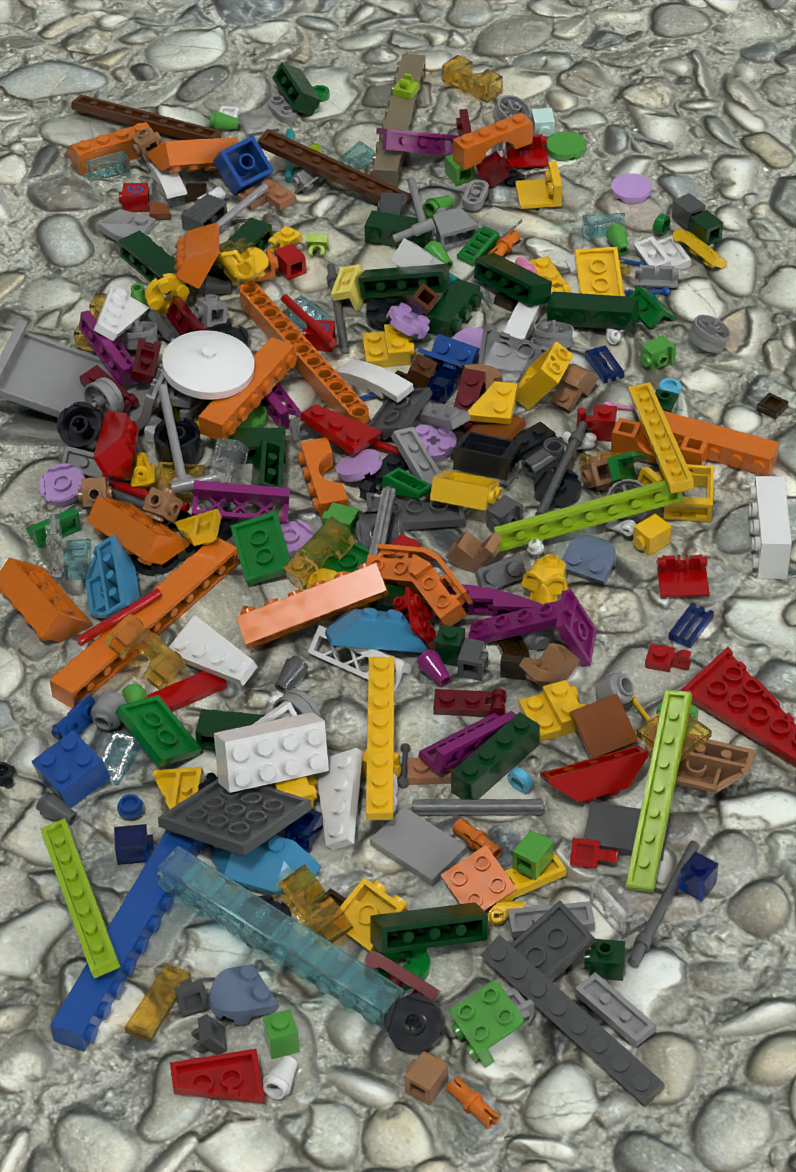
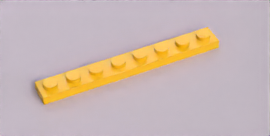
(661, 438)
(380, 739)

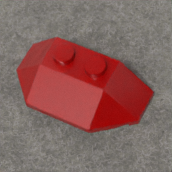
(117, 446)
(598, 775)

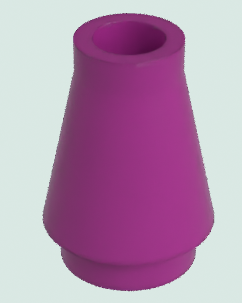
(433, 666)

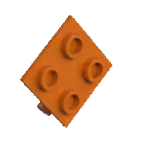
(478, 879)

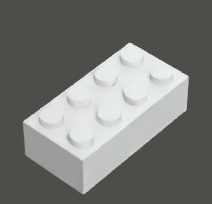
(770, 527)
(271, 752)

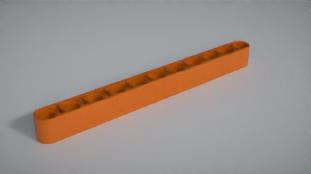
(309, 361)

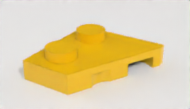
(495, 404)
(201, 527)
(178, 783)

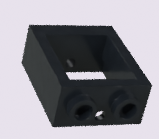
(486, 455)

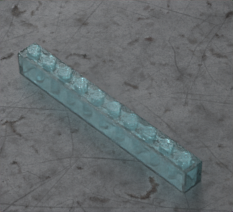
(278, 936)

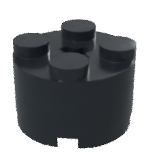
(75, 418)
(188, 437)

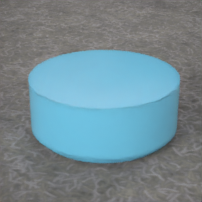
(670, 385)
(520, 780)

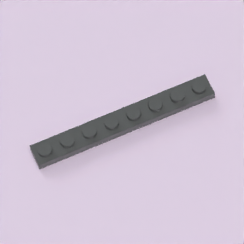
(573, 1020)

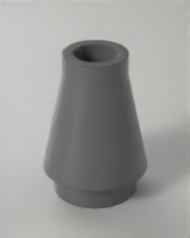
(214, 286)
(291, 673)
(55, 808)

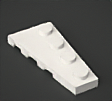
(340, 797)

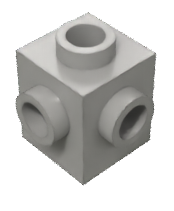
(211, 310)

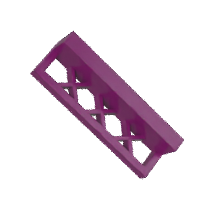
(417, 141)
(110, 352)
(275, 408)
(239, 494)
(460, 745)

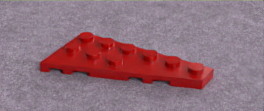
(744, 704)

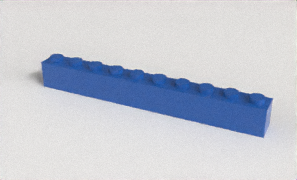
(130, 933)

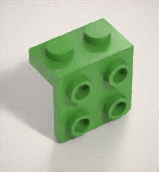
(485, 1020)

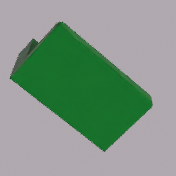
(650, 307)
(623, 467)
(69, 524)

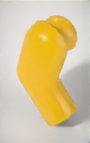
(499, 912)

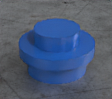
(130, 806)

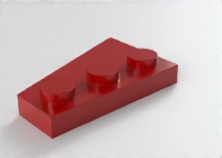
(341, 430)
(220, 1076)

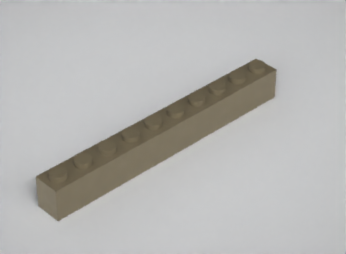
(398, 116)

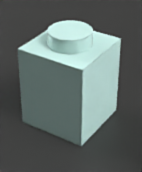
(543, 121)

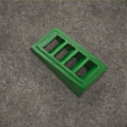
(476, 247)
(406, 484)

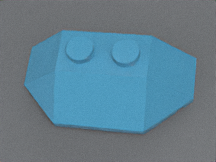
(110, 579)
(374, 631)
(265, 864)

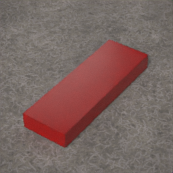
(190, 690)

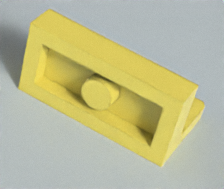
(347, 286)

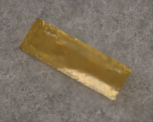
(156, 1003)

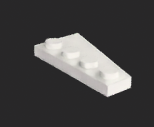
(118, 313)
(212, 652)

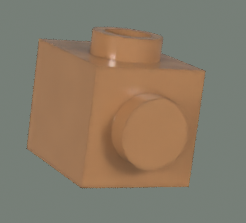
(426, 1077)

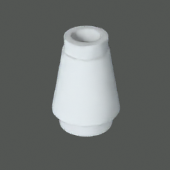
(280, 1078)

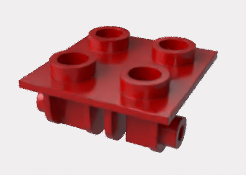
(530, 155)
(682, 577)
(418, 615)

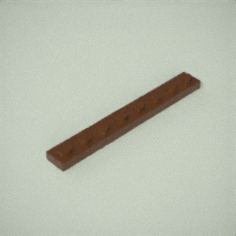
(132, 116)
(326, 166)

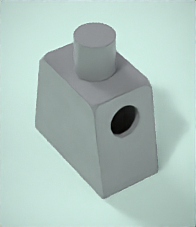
(453, 227)

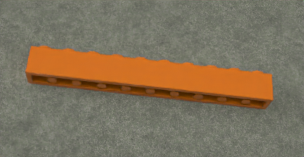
(179, 592)

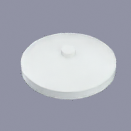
(208, 364)

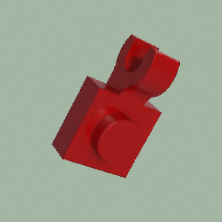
(664, 657)
(587, 853)

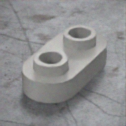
(282, 110)
(475, 195)

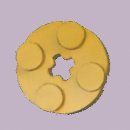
(156, 289)

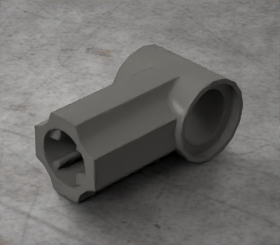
(545, 458)

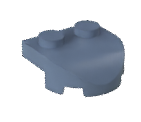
(590, 558)
(240, 995)

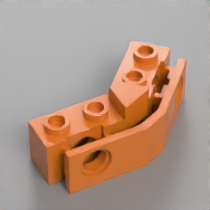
(413, 569)

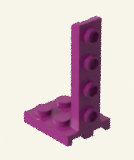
(566, 614)

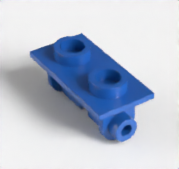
(77, 718)

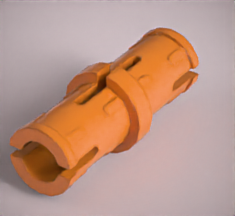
(504, 244)
(475, 838)
(473, 1102)

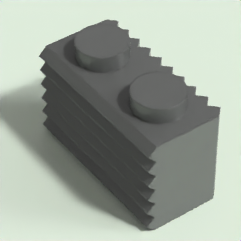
(203, 212)

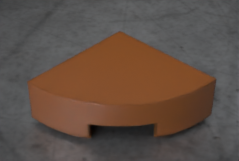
(159, 211)

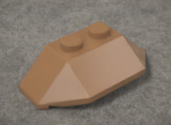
(713, 765)

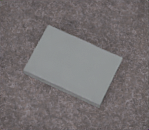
(418, 845)

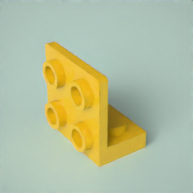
(541, 192)

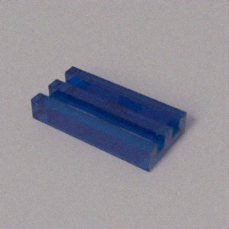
(600, 365)
(698, 612)

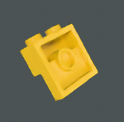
(388, 347)
(552, 709)
(365, 901)

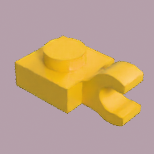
(284, 237)

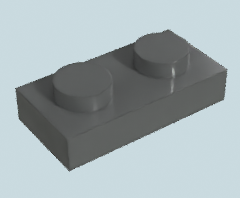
(501, 572)

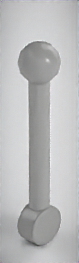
(638, 137)
(433, 182)

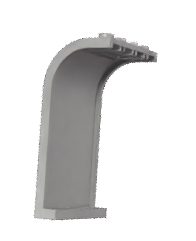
(48, 376)

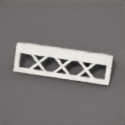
(400, 665)

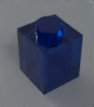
(133, 844)
(698, 876)

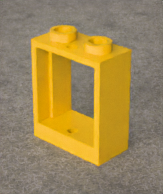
(543, 375)
(465, 489)
(693, 507)

